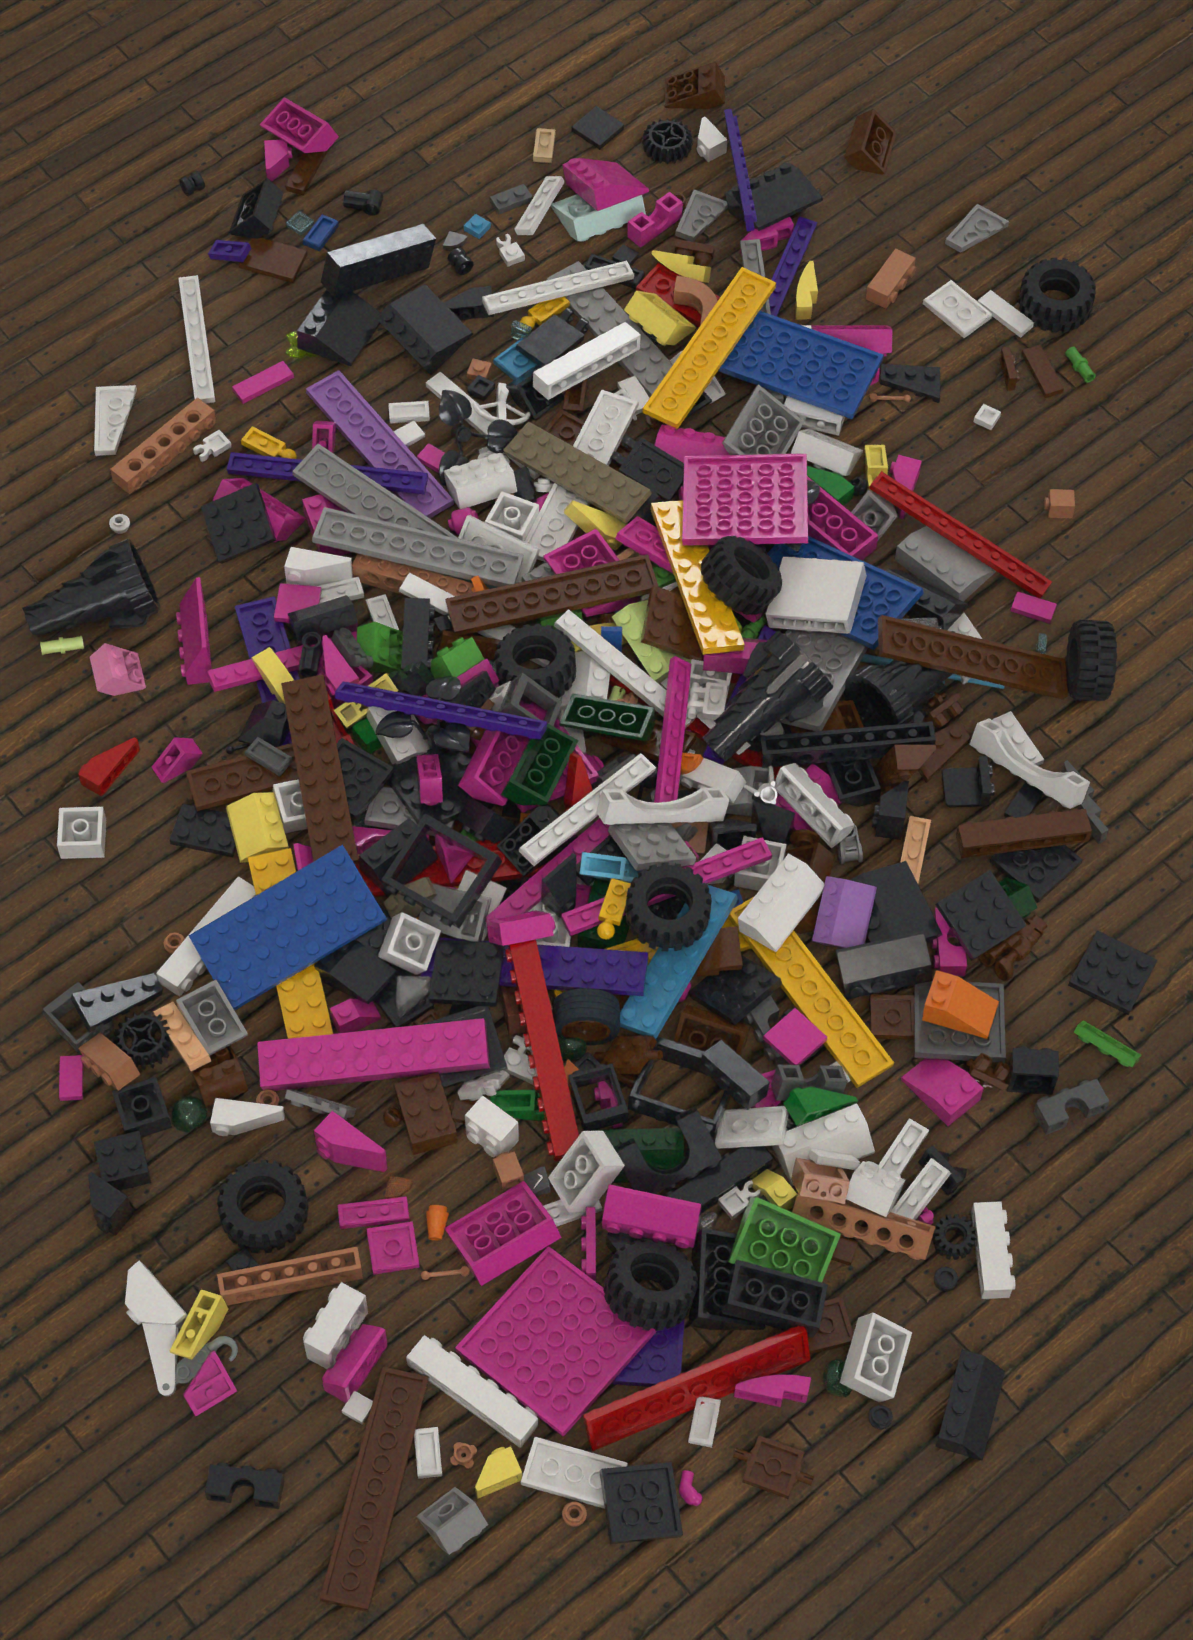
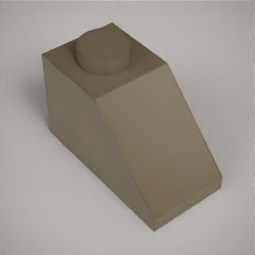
(396, 904)

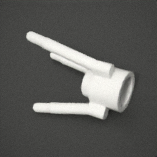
(767, 790)

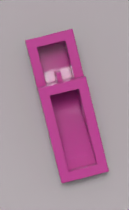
(772, 234)
(774, 1388)

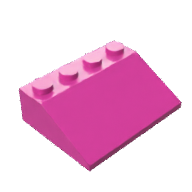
(601, 182)
(582, 553)
(194, 635)
(503, 1233)

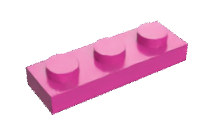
(588, 1243)

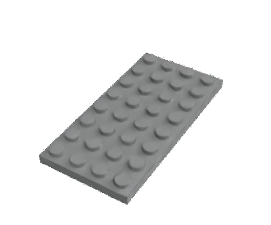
(837, 660)

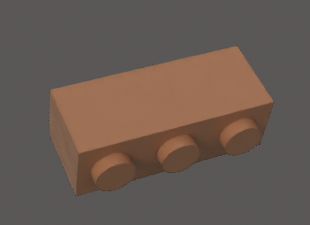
(891, 278)
(108, 1061)

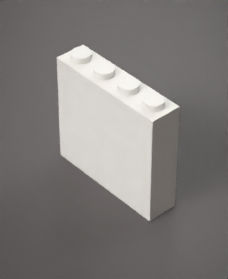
(817, 595)

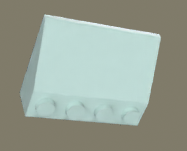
(584, 221)

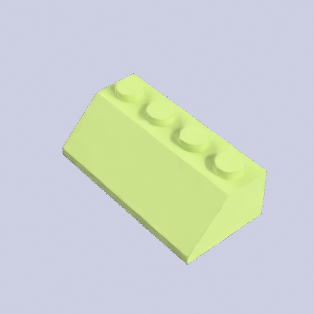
(653, 659)

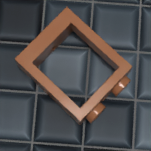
(812, 1179)

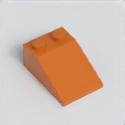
(959, 1005)

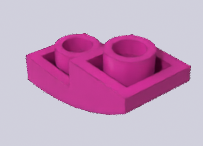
(604, 1095)

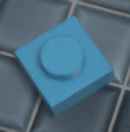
(477, 226)

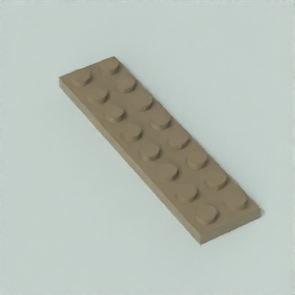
(577, 472)

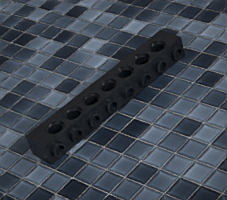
(842, 744)

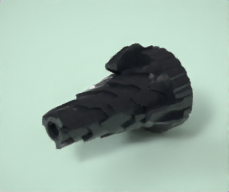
(109, 587)
(778, 686)
(893, 692)

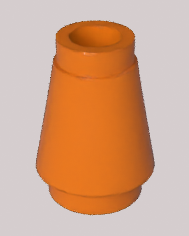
(436, 1221)

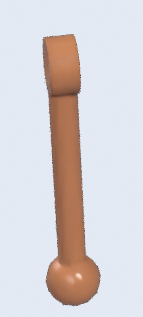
(873, 397)
(464, 1271)

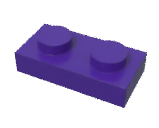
(229, 250)

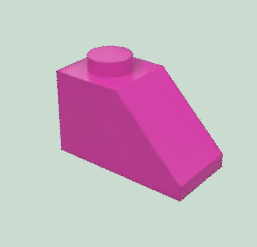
(276, 157)
(324, 434)
(177, 758)
(353, 1015)

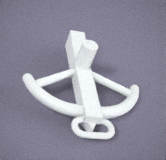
(501, 396)

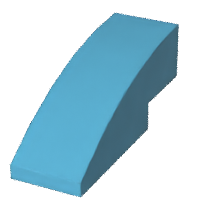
(607, 867)

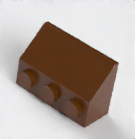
(870, 143)
(901, 764)
(704, 1029)

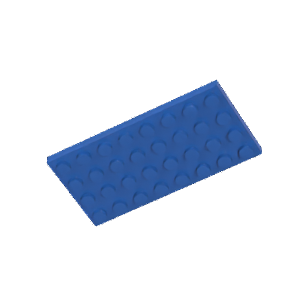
(803, 364)
(880, 596)
(287, 927)

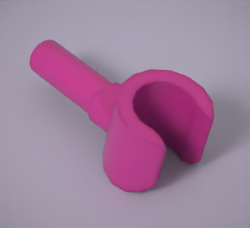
(926, 1217)

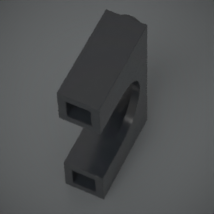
(700, 1154)

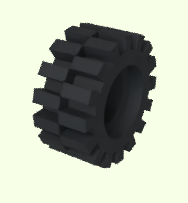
(948, 1248)

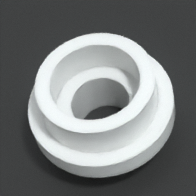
(543, 485)
(117, 527)

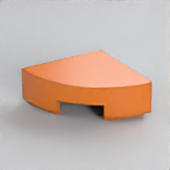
(690, 762)

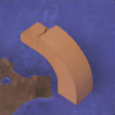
(694, 294)

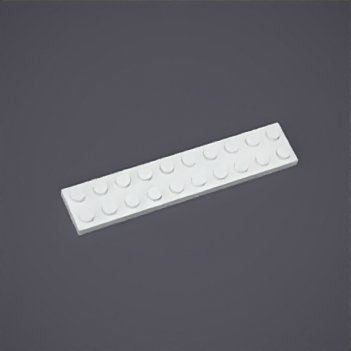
(598, 439)

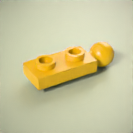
(544, 310)
(266, 444)
(612, 908)

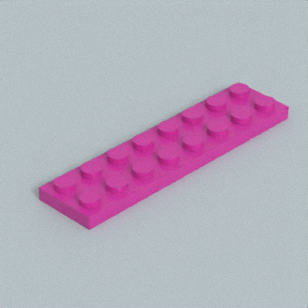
(646, 540)

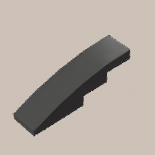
(1099, 830)

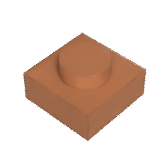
(480, 368)

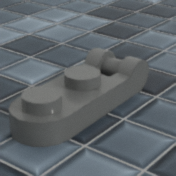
(351, 649)

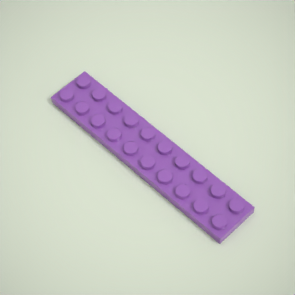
(375, 439)

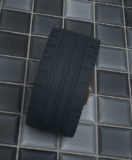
(587, 1015)

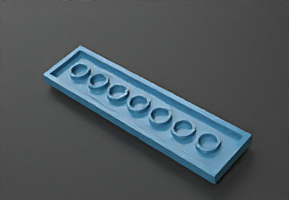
(672, 971)

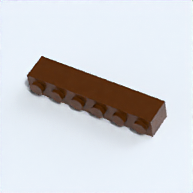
(1023, 833)

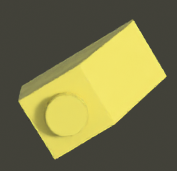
(775, 1189)
(498, 1472)

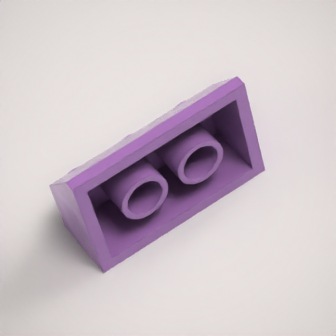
(844, 913)

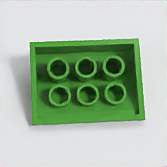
(783, 1241)

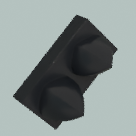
(957, 1173)

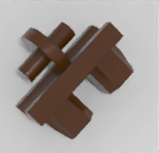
(951, 705)
(987, 1076)

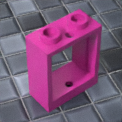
(520, 927)

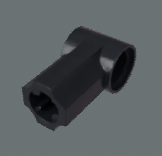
(368, 202)
(310, 655)

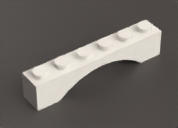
(994, 742)
(701, 806)

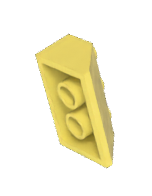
(658, 318)
(256, 825)

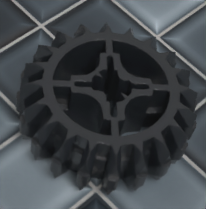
(667, 141)
(142, 1031)

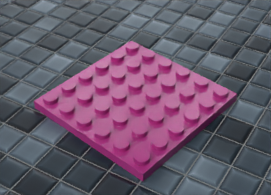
(745, 498)
(553, 1341)

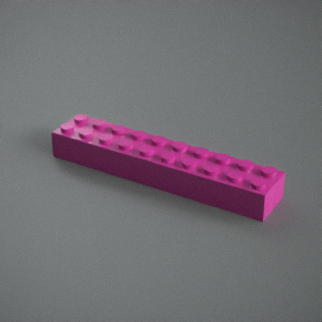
(373, 1055)

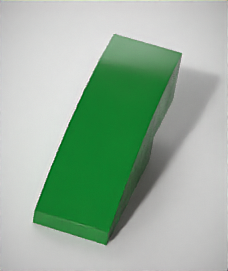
(519, 1104)

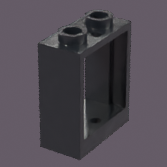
(605, 1117)

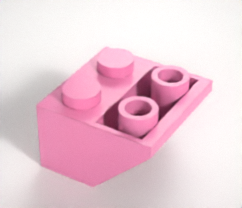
(117, 670)

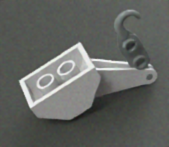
(161, 1321)

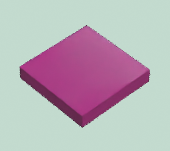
(295, 598)
(795, 1037)
(393, 1248)

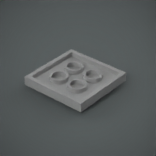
(651, 844)

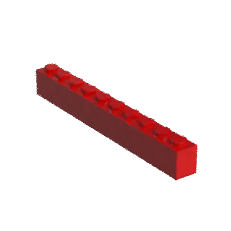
(544, 1047)

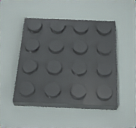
(946, 1043)

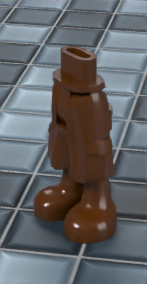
(1017, 945)

